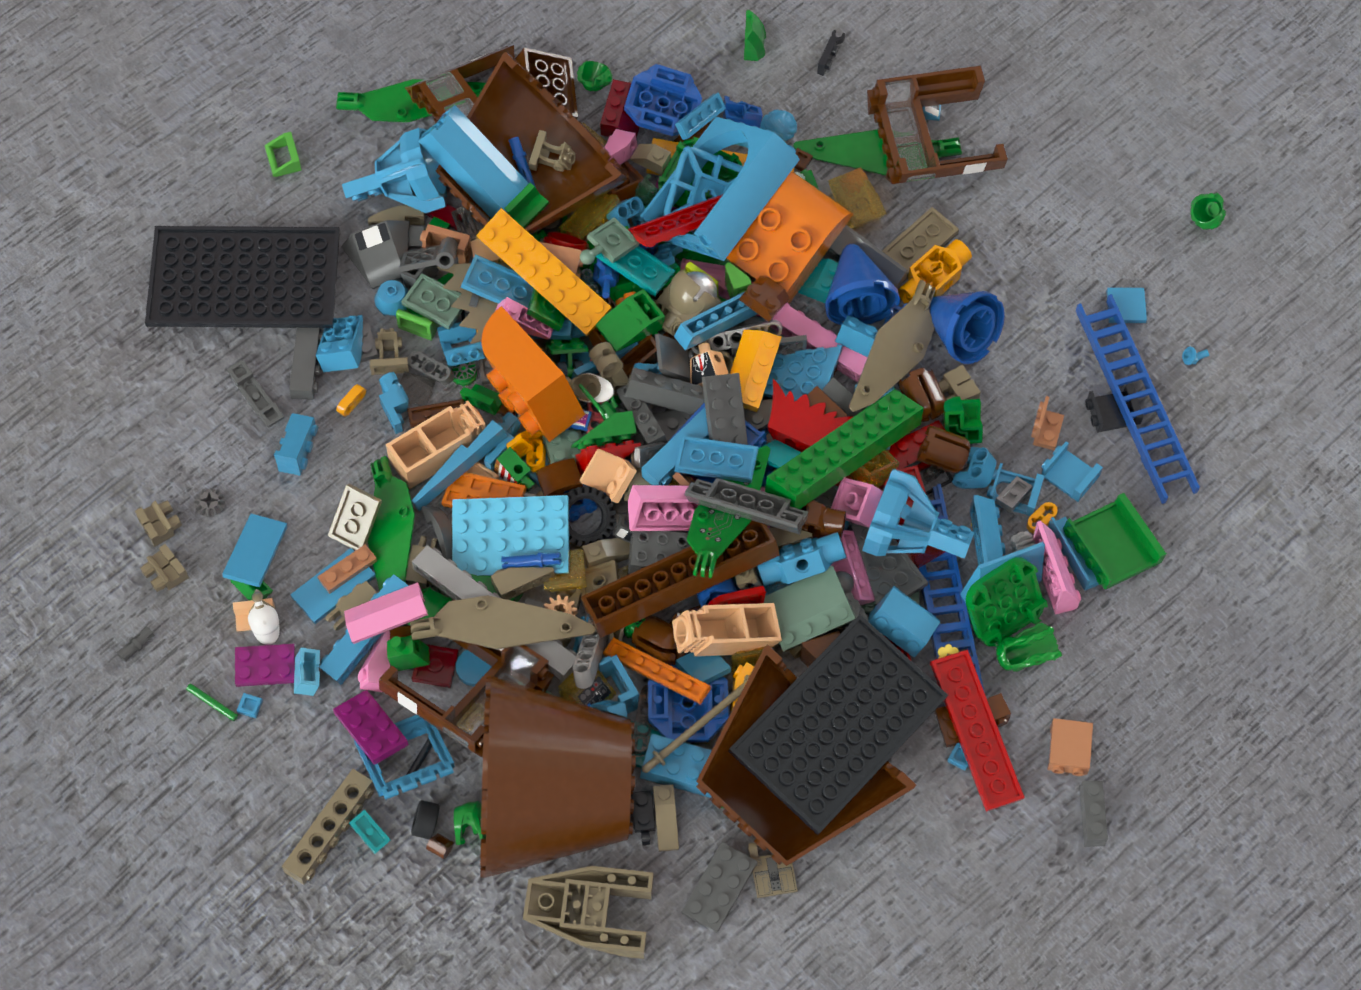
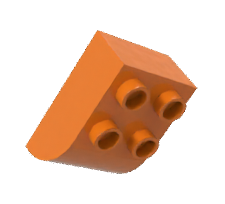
(790, 235)
(529, 378)

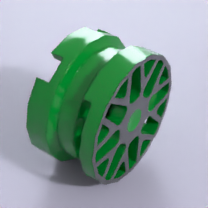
(464, 373)

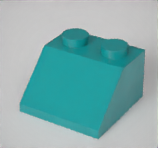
(820, 280)

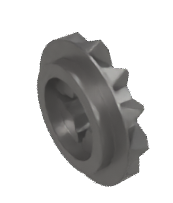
(215, 507)

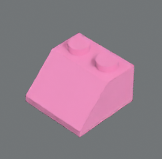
(858, 501)

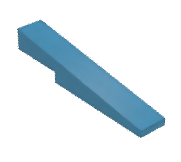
(459, 463)

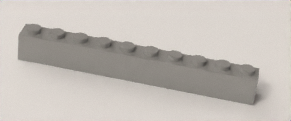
(460, 585)

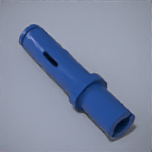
(519, 157)
(531, 560)

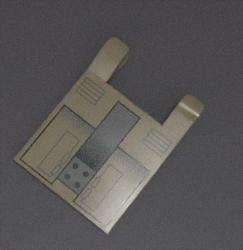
(771, 877)

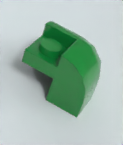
(964, 418)

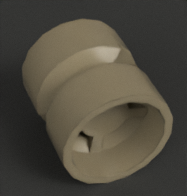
(605, 360)

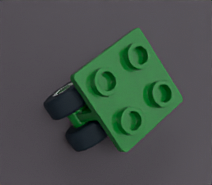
(575, 345)

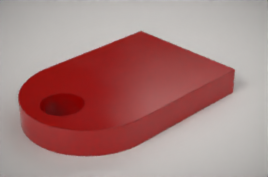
(748, 596)

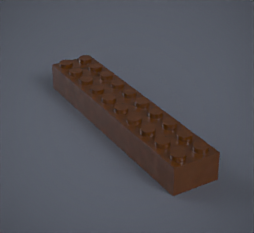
(673, 580)

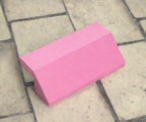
(854, 566)
(385, 613)

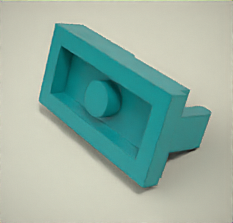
(369, 831)

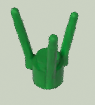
(605, 408)

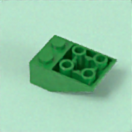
(631, 321)
(614, 429)

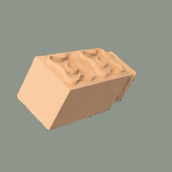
(430, 444)
(726, 629)

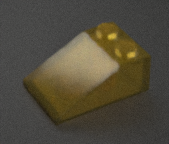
(858, 196)

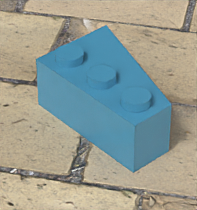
(296, 444)

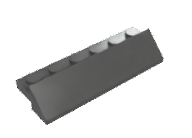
(892, 270)
(747, 504)

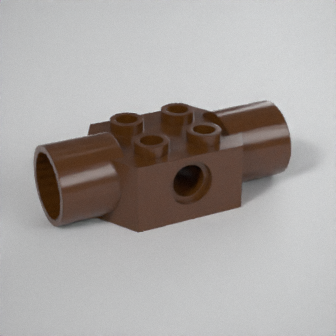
(823, 520)

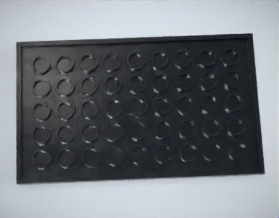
(243, 277)
(838, 724)

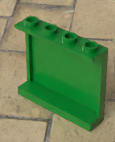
(1115, 542)

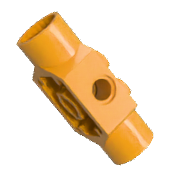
(938, 267)

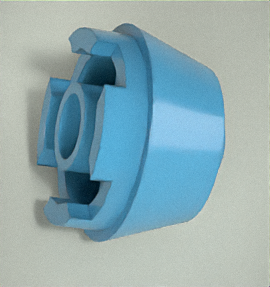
(389, 297)

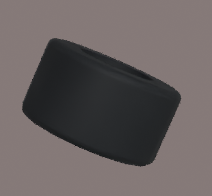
(425, 819)

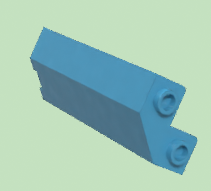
(473, 161)

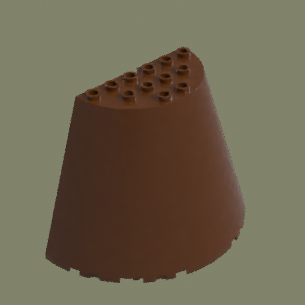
(518, 107)
(551, 778)
(753, 803)

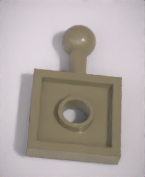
(606, 571)

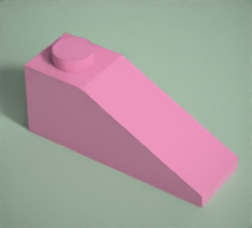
(375, 665)

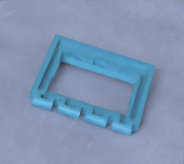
(412, 728)

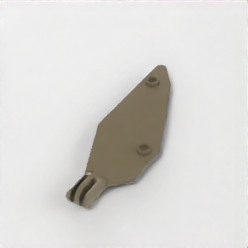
(896, 348)
(499, 623)

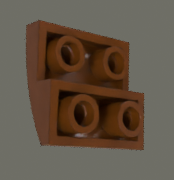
(559, 477)

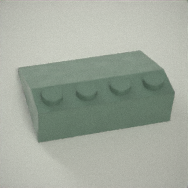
(811, 608)

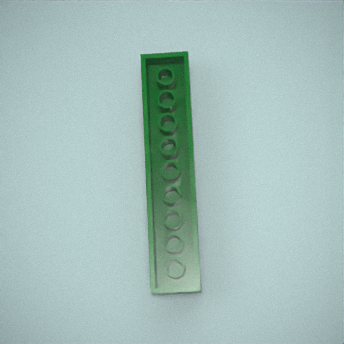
(845, 449)

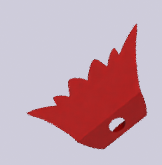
(799, 421)

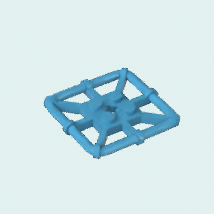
(702, 181)

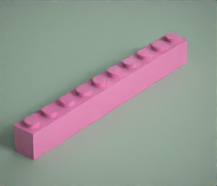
(797, 324)

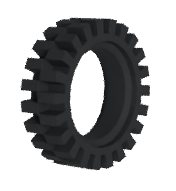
(606, 510)

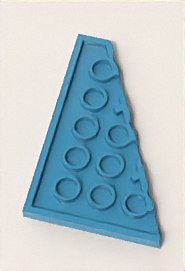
(803, 370)

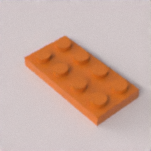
(476, 487)

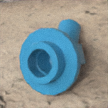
(1191, 357)

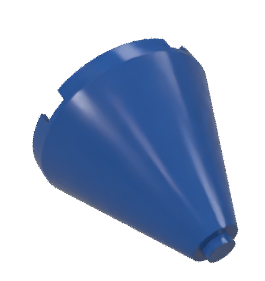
(859, 289)
(967, 323)

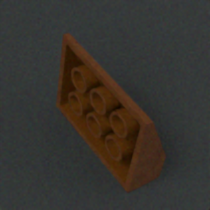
(554, 73)

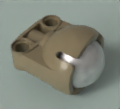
(686, 297)

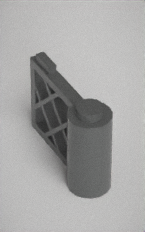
(440, 255)

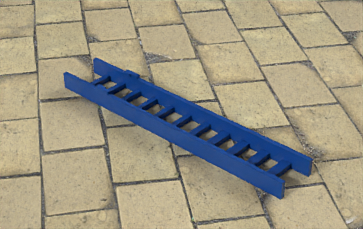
(1143, 375)

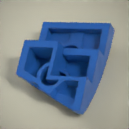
(742, 112)

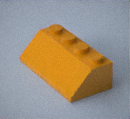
(754, 364)

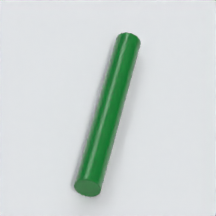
(212, 702)

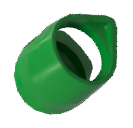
(467, 815)

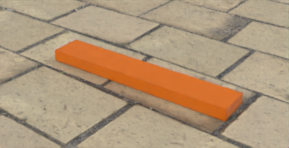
(658, 671)

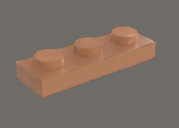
(347, 568)

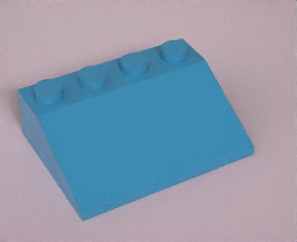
(1033, 554)

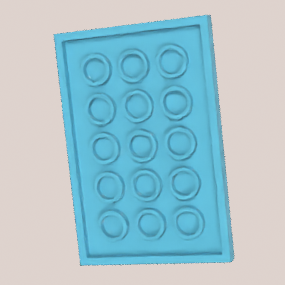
(509, 527)

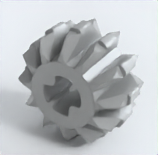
(1021, 540)

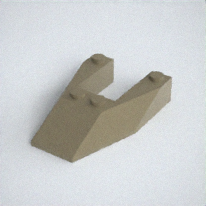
(577, 907)

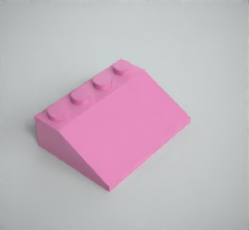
(1055, 574)

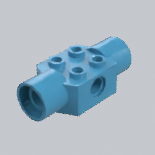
(802, 559)

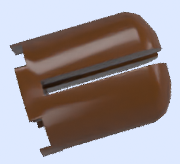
(924, 390)
(944, 450)
(657, 640)

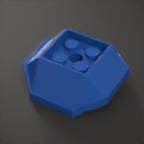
(661, 87)
(672, 718)

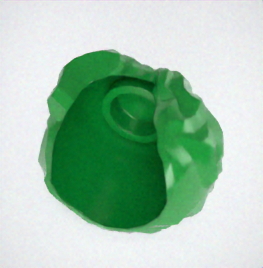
(594, 75)
(1207, 210)

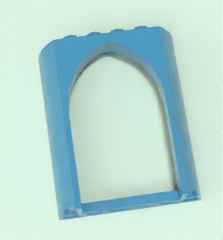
(764, 171)

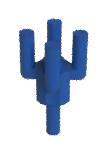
(605, 276)

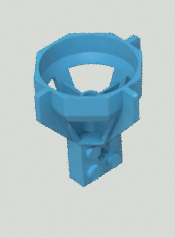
(399, 170)
(920, 523)

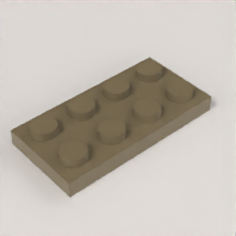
(920, 237)

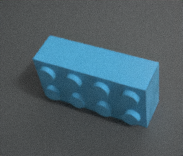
(680, 767)

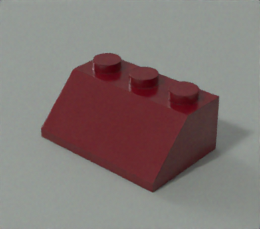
(614, 115)

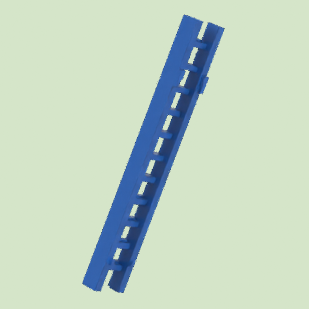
(956, 589)

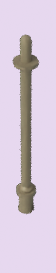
(659, 757)

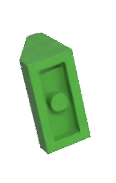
(290, 167)
(735, 280)
(416, 325)

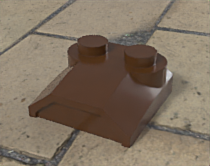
(765, 297)

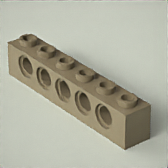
(353, 783)

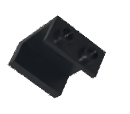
(1106, 412)

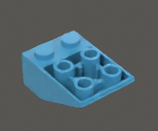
(341, 345)

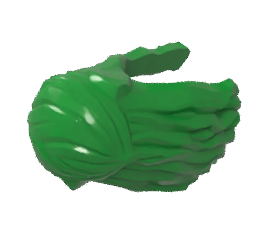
(1028, 648)

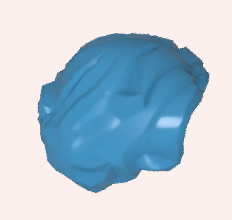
(780, 123)

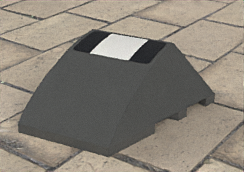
(379, 251)

